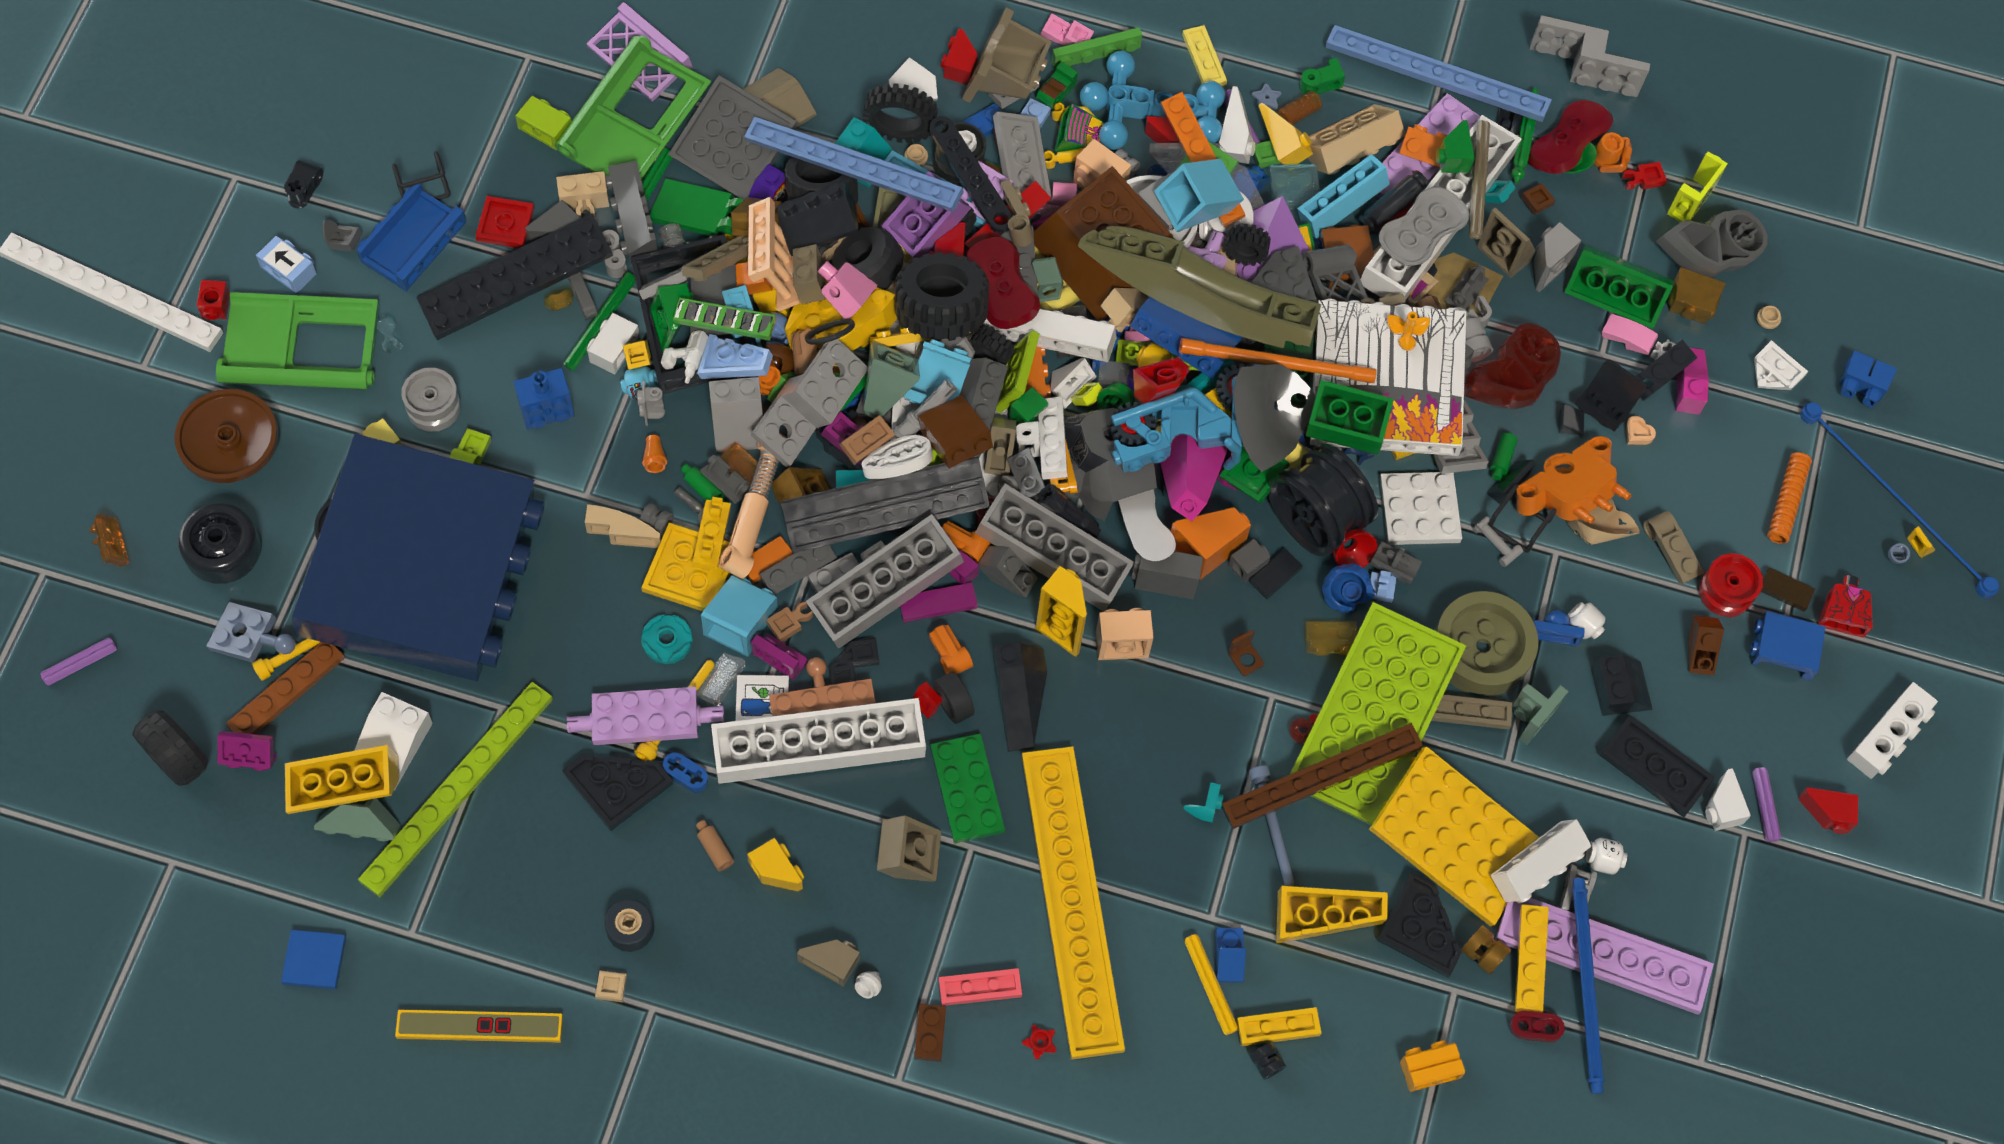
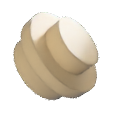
(916, 154)
(1769, 317)

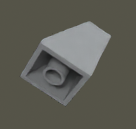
(735, 412)

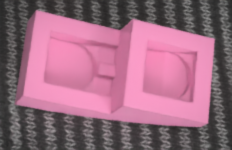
(1064, 32)
(1634, 335)

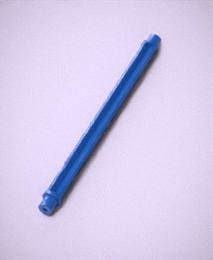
(1588, 986)

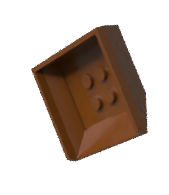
(1098, 206)

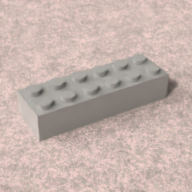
(1049, 541)
(885, 581)

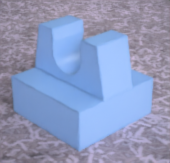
(1383, 585)

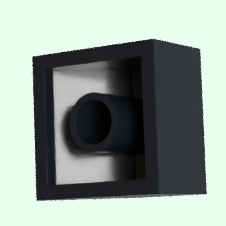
(1620, 685)

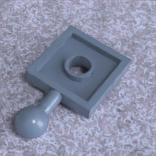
(248, 645)

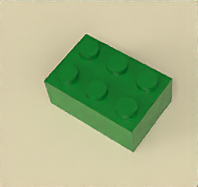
(1349, 417)

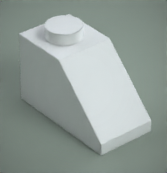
(1727, 804)

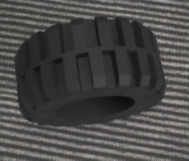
(941, 316)

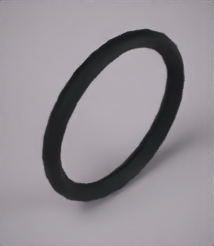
(851, 323)

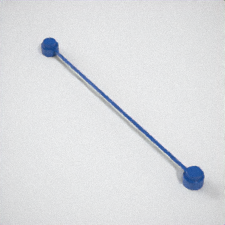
(1987, 586)

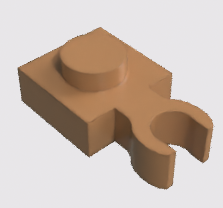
(787, 623)

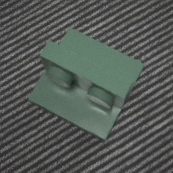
(1536, 709)

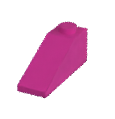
(1693, 385)

